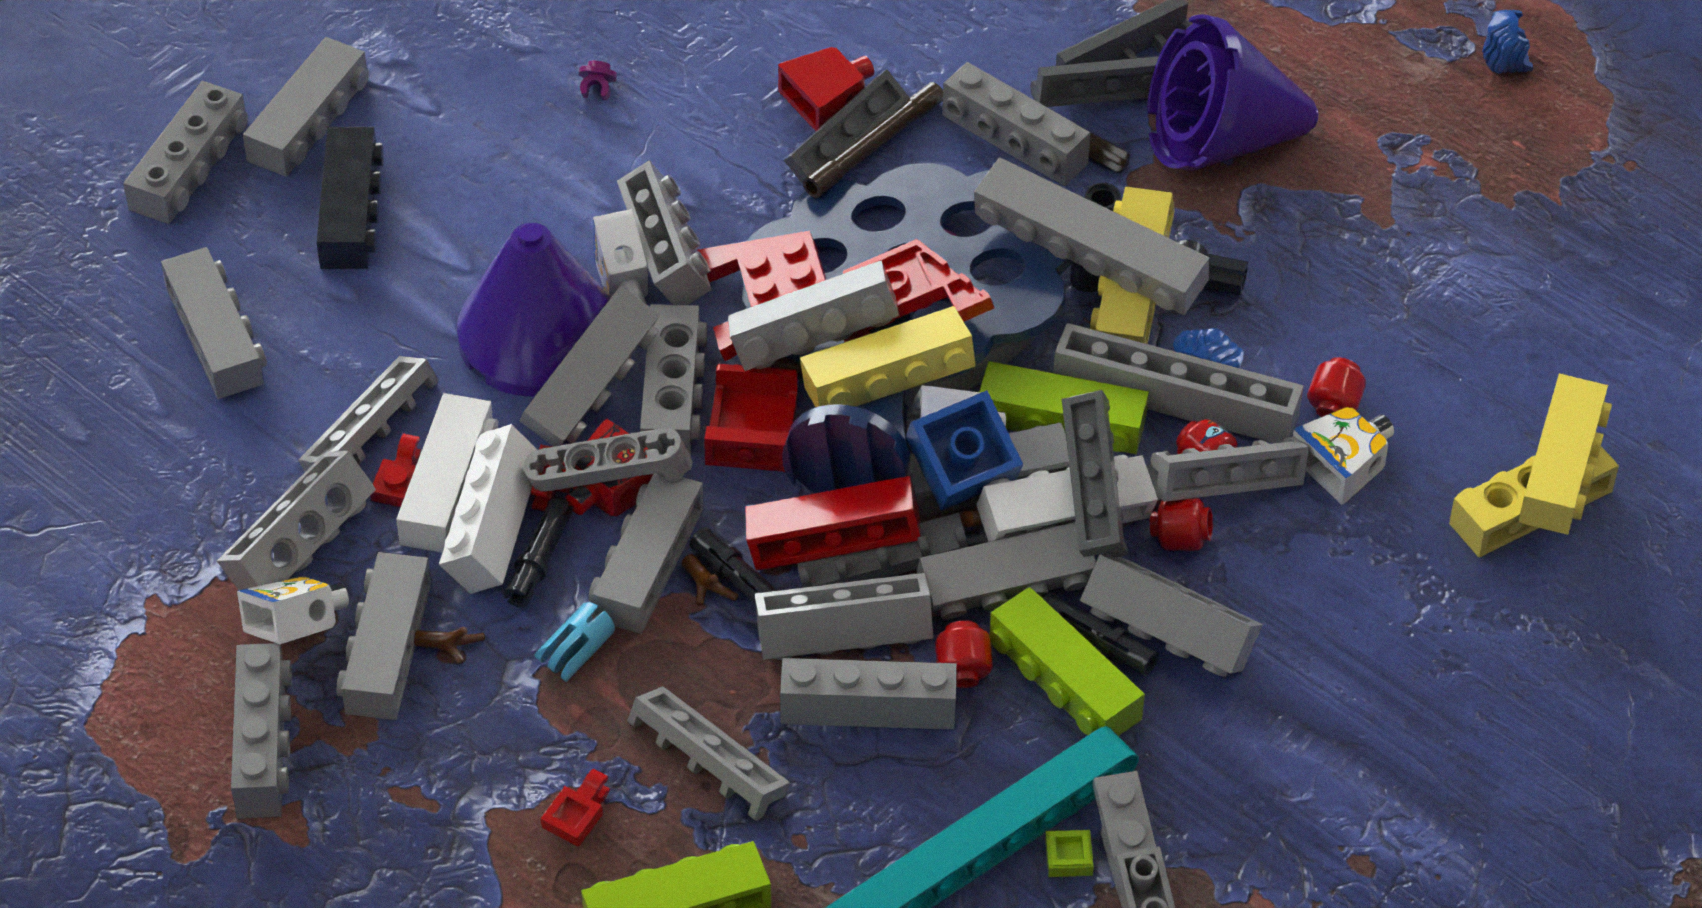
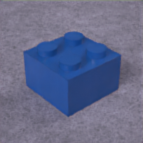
(963, 449)

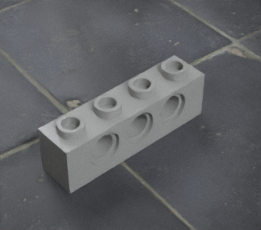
(672, 372)
(334, 475)

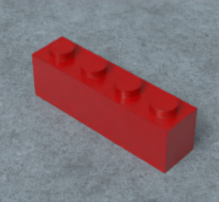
(832, 523)

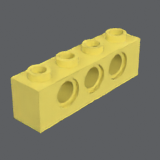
(1491, 512)

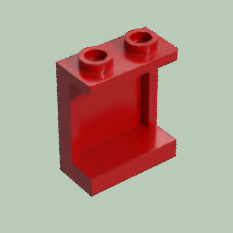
(751, 417)

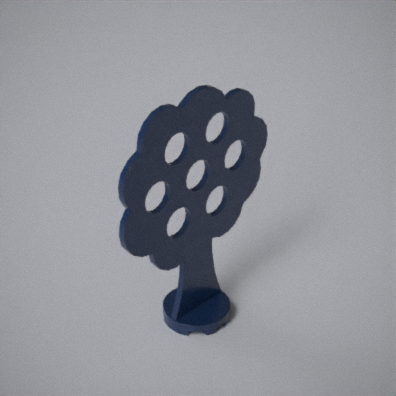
(867, 443)

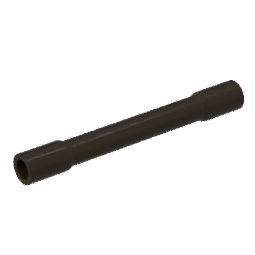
(834, 170)

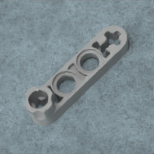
(665, 457)

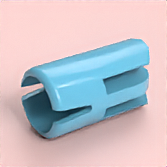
(576, 640)

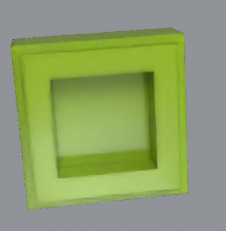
(1069, 853)

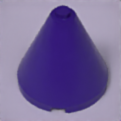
(1220, 98)
(527, 312)

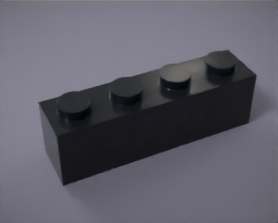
(348, 198)

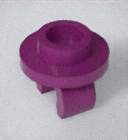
(597, 73)

